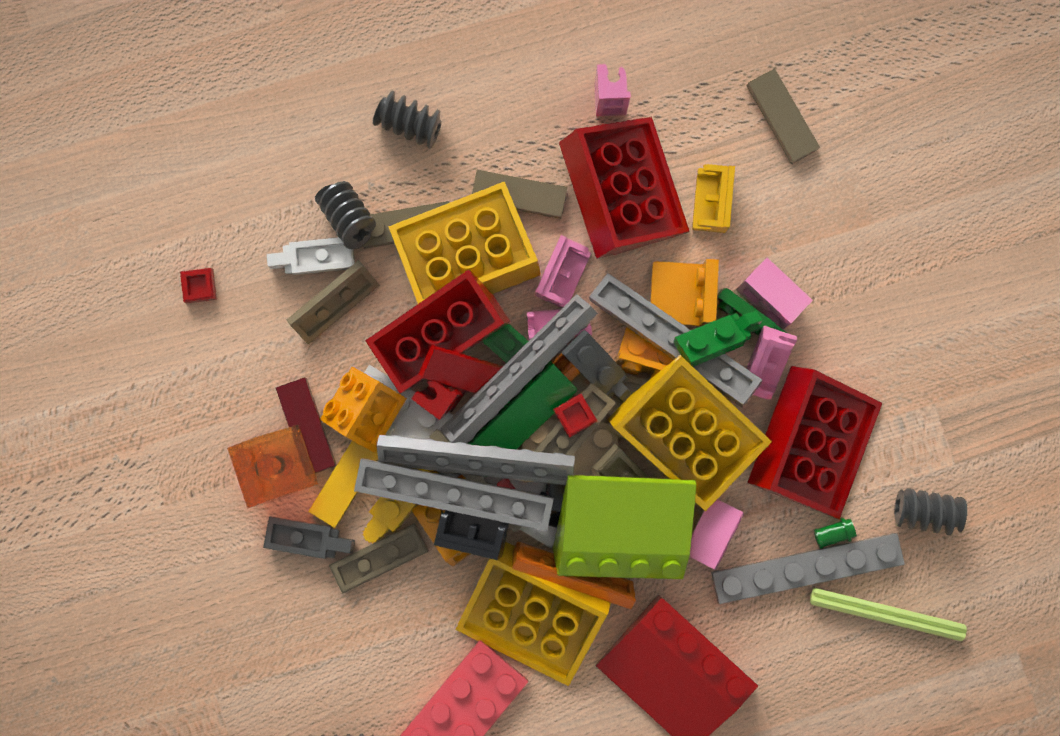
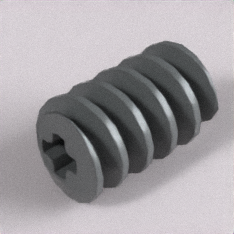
(408, 119)
(346, 214)
(930, 509)

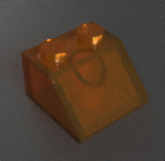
(272, 466)

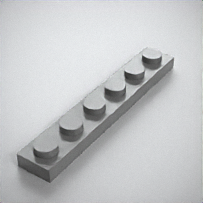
(661, 329)
(519, 371)
(475, 459)
(454, 494)
(807, 568)

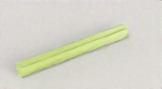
(888, 614)

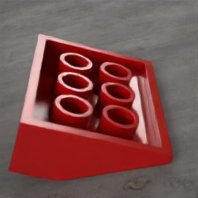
(623, 186)
(816, 441)
(676, 673)

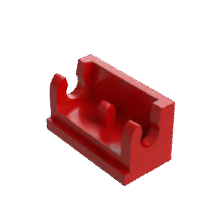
(438, 399)

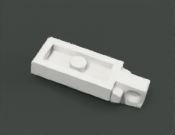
(312, 257)

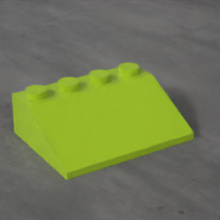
(625, 527)

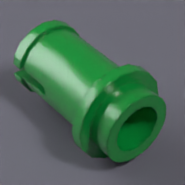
(835, 533)

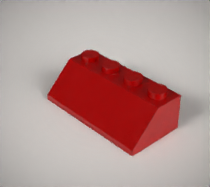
(450, 318)

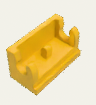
(713, 198)

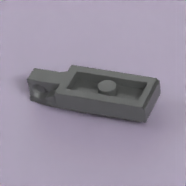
(597, 366)
(305, 538)

